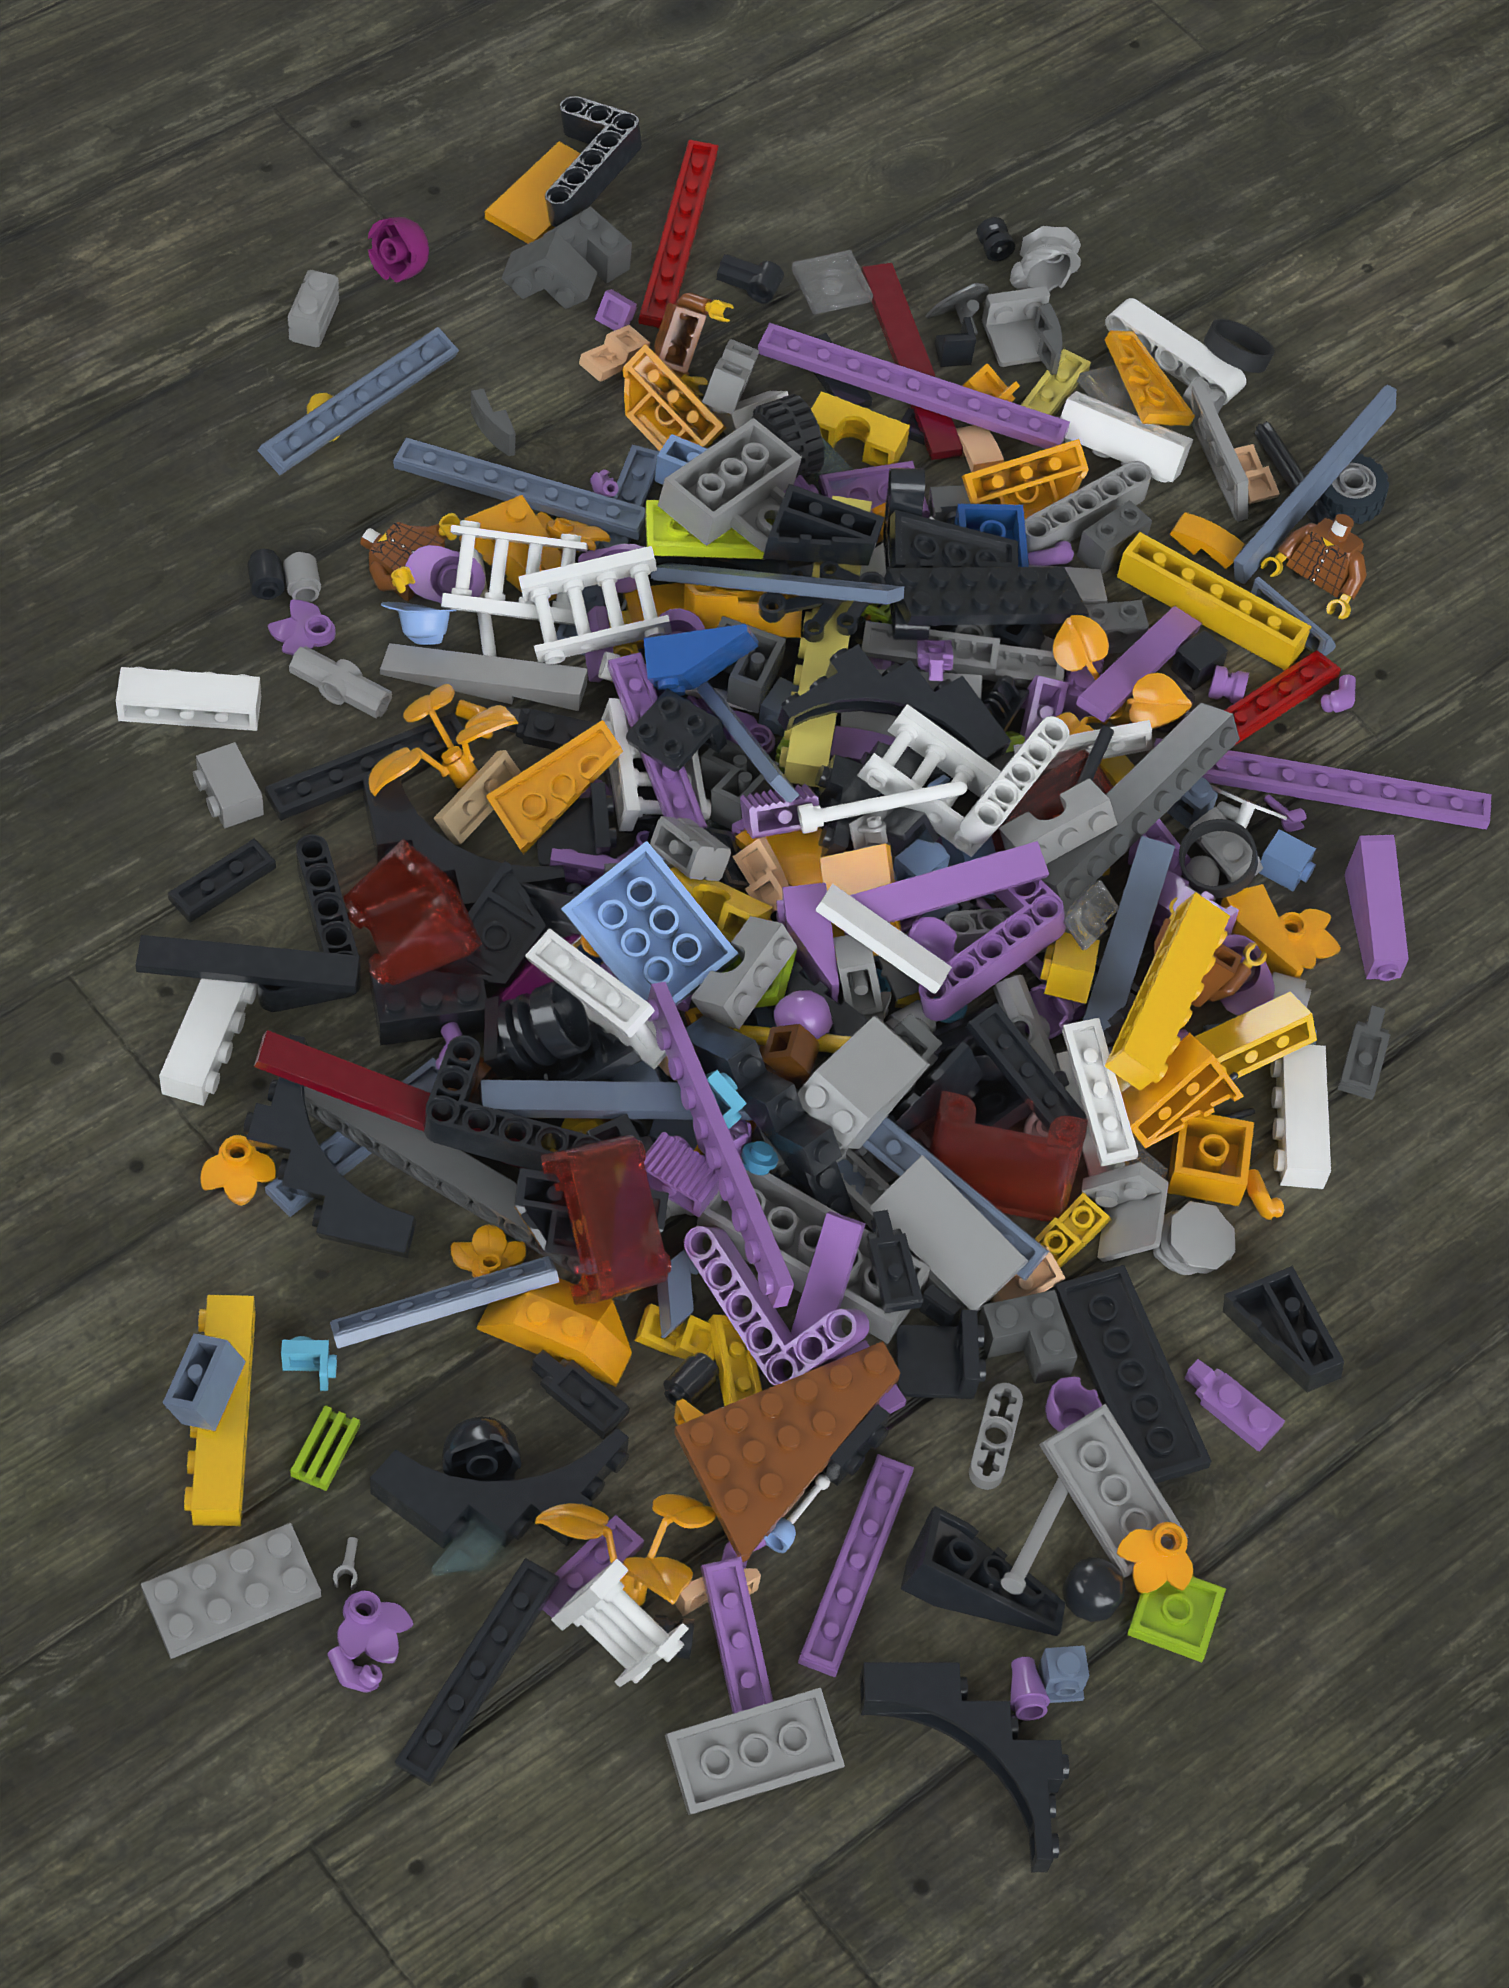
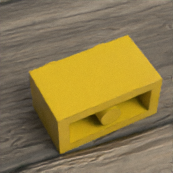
(1069, 969)

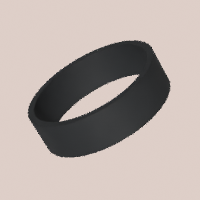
(1233, 355)
(1211, 826)

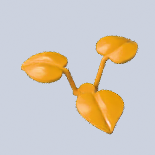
(1154, 695)
(456, 761)
(659, 1574)

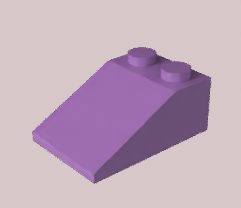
(810, 933)

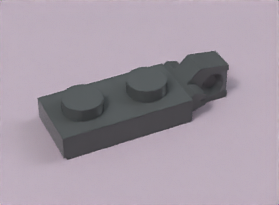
(1365, 1056)

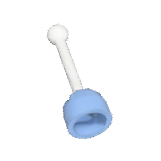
(784, 1532)

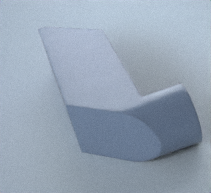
(676, 1294)

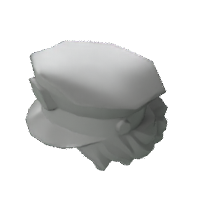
(1047, 258)
(1195, 1239)

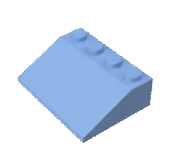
(649, 927)

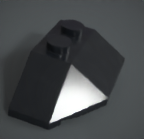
(547, 1212)

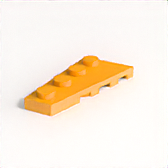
(549, 787)

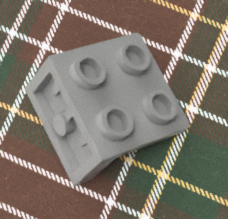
(1010, 324)
(1136, 1204)

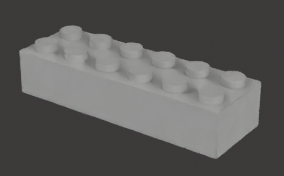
(796, 1226)

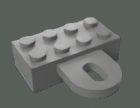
(732, 486)

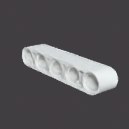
(1175, 349)
(1014, 780)

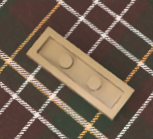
(470, 804)

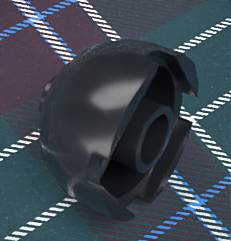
(481, 1451)

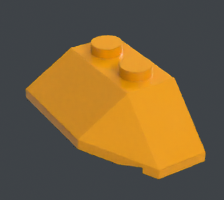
(664, 404)
(1031, 479)
(552, 1323)

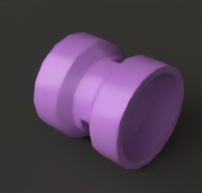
(1228, 684)

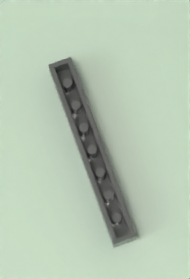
(1146, 796)

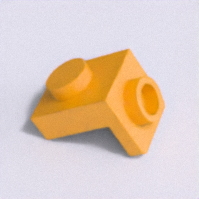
(988, 382)

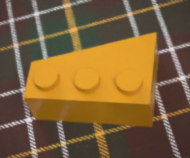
(518, 518)
(741, 605)
(1188, 1088)

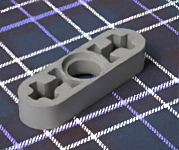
(984, 1446)

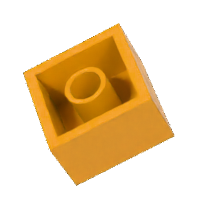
(1211, 1159)

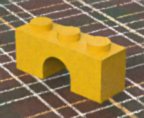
(883, 436)
(724, 904)

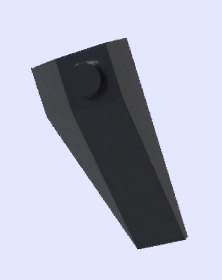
(952, 1072)
(965, 1576)

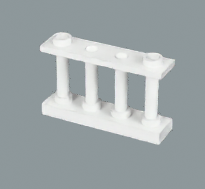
(572, 580)
(494, 600)
(938, 750)
(626, 778)
(603, 996)
(1097, 1092)
(620, 1624)

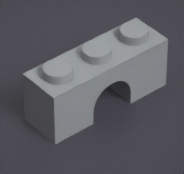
(730, 377)
(1084, 817)
(734, 994)

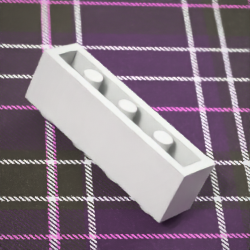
(1124, 437)
(188, 698)
(205, 1039)
(1302, 1118)

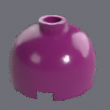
(398, 248)

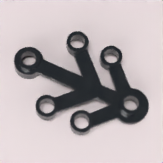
(774, 605)

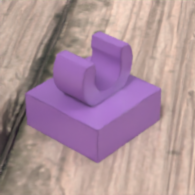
(615, 310)

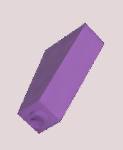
(1377, 906)

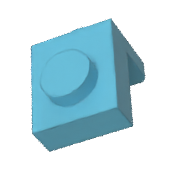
(726, 1096)
(309, 1355)

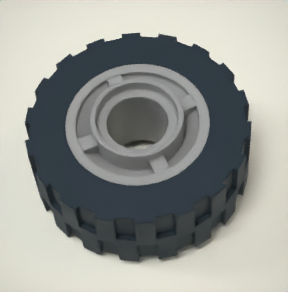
(1358, 490)

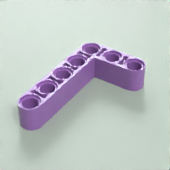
(1002, 941)
(762, 1316)

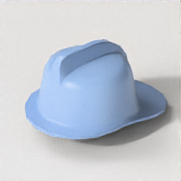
(421, 623)

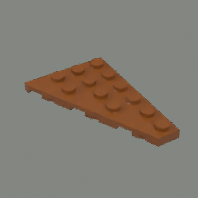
(772, 1444)

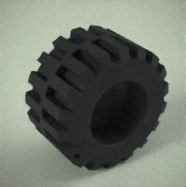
(797, 427)

